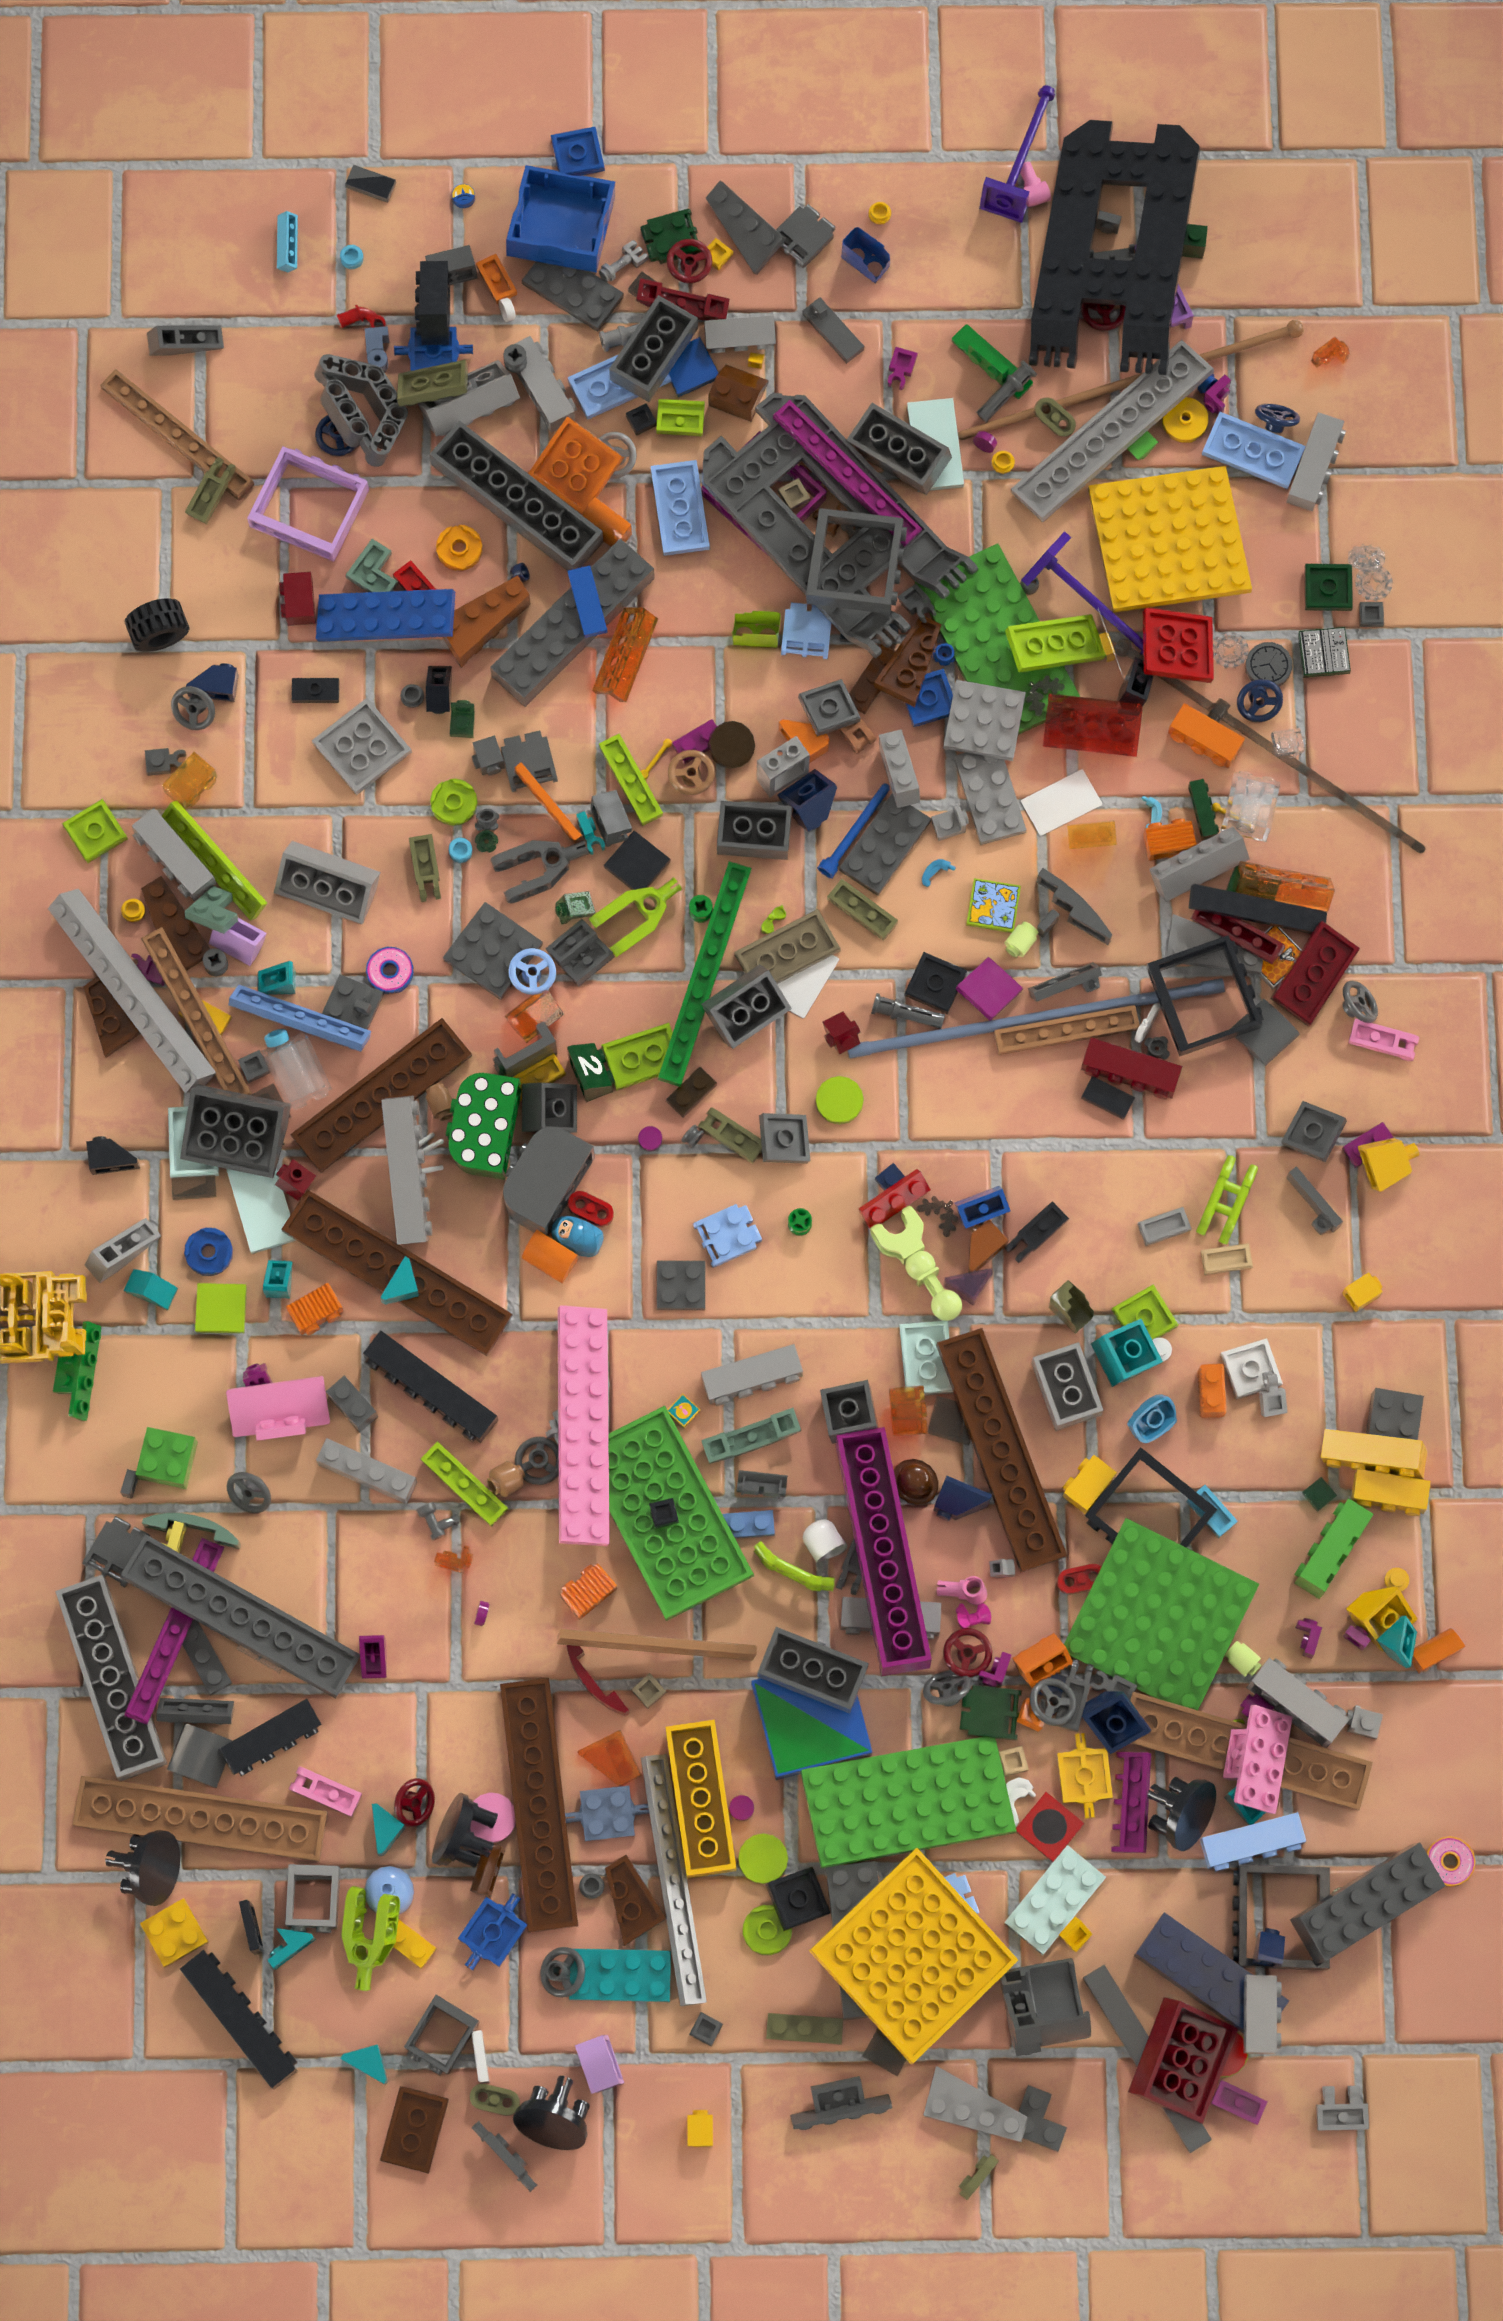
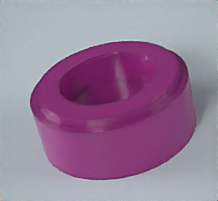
(985, 441)
(650, 1138)
(481, 1613)
(741, 1808)

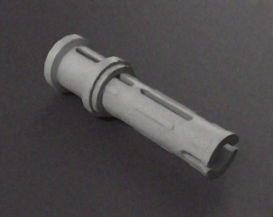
(616, 337)

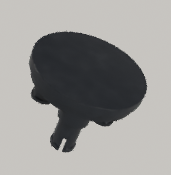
(1189, 1808)
(455, 1838)
(152, 1866)
(551, 2120)

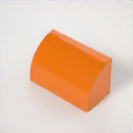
(608, 521)
(549, 1256)
(1436, 1650)

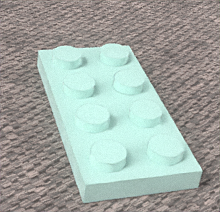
(1055, 1900)

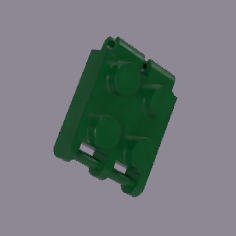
(665, 232)
(990, 1712)

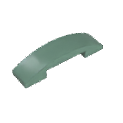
(751, 1437)
(163, 1521)

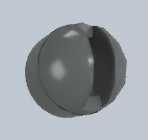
(1032, 588)

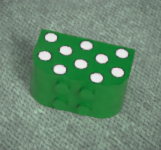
(484, 1124)

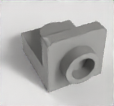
(950, 823)
(1364, 1722)

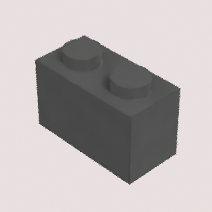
(352, 1403)

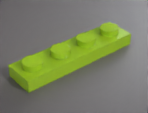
(630, 779)
(464, 1484)

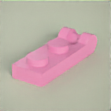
(1383, 1039)
(326, 1792)

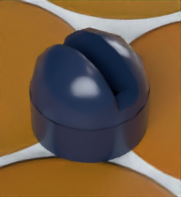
(520, 570)

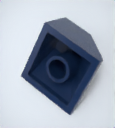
(810, 799)
(959, 1500)
(1114, 1720)

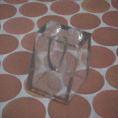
(1251, 805)
(297, 1071)

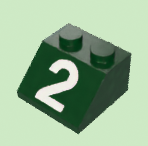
(590, 1071)

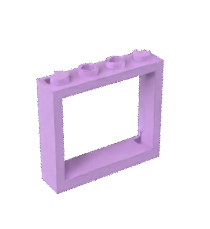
(292, 535)

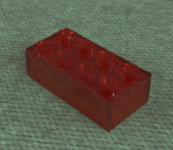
(1092, 725)

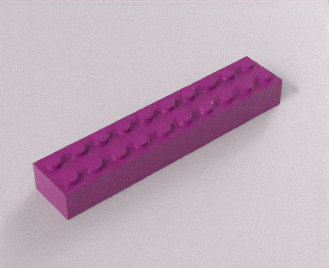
(883, 1552)

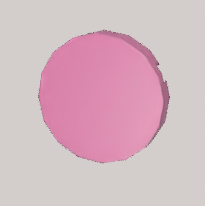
(505, 1821)

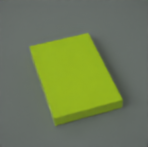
(637, 1055)

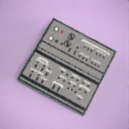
(1324, 652)

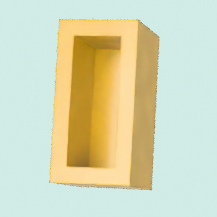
(1088, 1484)

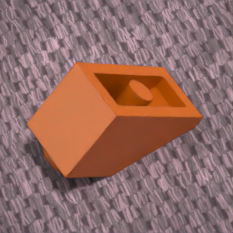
(813, 744)

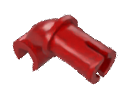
(358, 314)

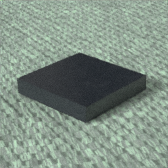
(637, 862)
(935, 982)
(798, 1898)
(251, 1927)

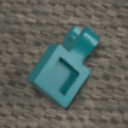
(587, 827)

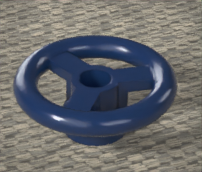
(1275, 417)
(330, 430)
(1256, 691)

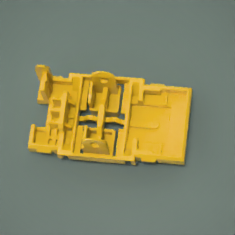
(54, 1305)

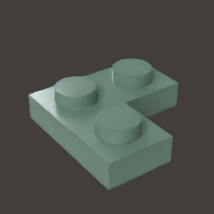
(367, 569)
(210, 910)

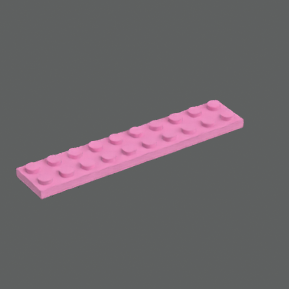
(583, 1426)

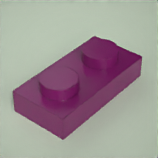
(695, 740)
(1375, 1134)
(1239, 2102)

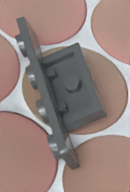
(839, 2101)

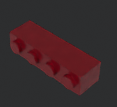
(1131, 1068)

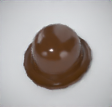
(916, 1481)

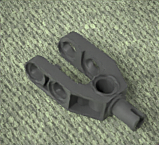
(530, 851)

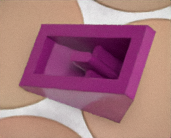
(373, 1656)

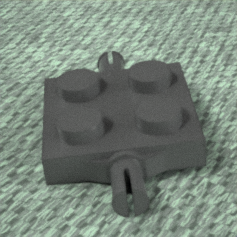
(500, 2147)

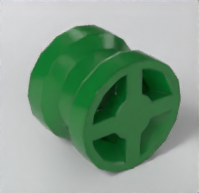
(699, 913)
(798, 1217)

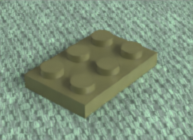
(432, 383)

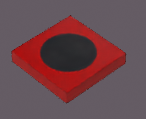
(1049, 1827)

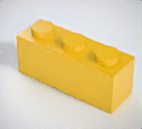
(1390, 1492)

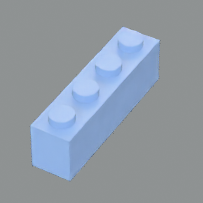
(1252, 1841)

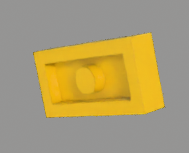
(413, 1945)

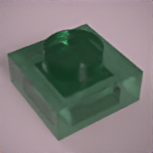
(1319, 1494)

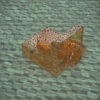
(1329, 350)
(449, 1560)

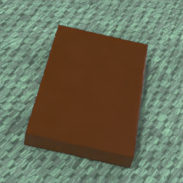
(414, 2129)

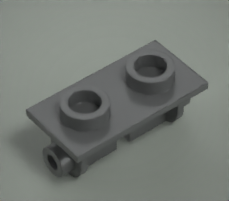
(762, 1483)

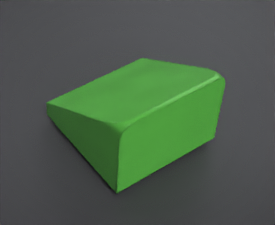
(1143, 446)

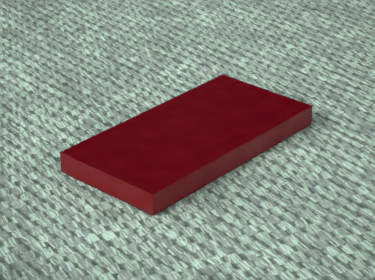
(1315, 973)

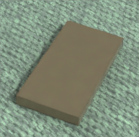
(790, 947)

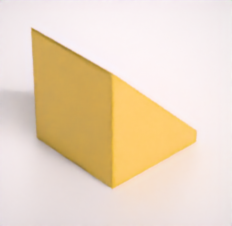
(755, 360)

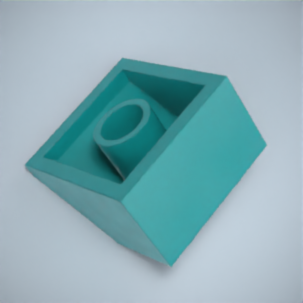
(1126, 1352)

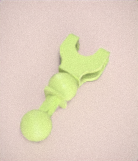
(918, 1263)

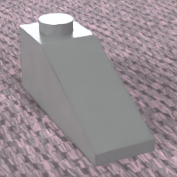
(121, 1250)

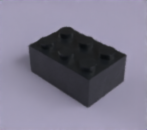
(433, 302)

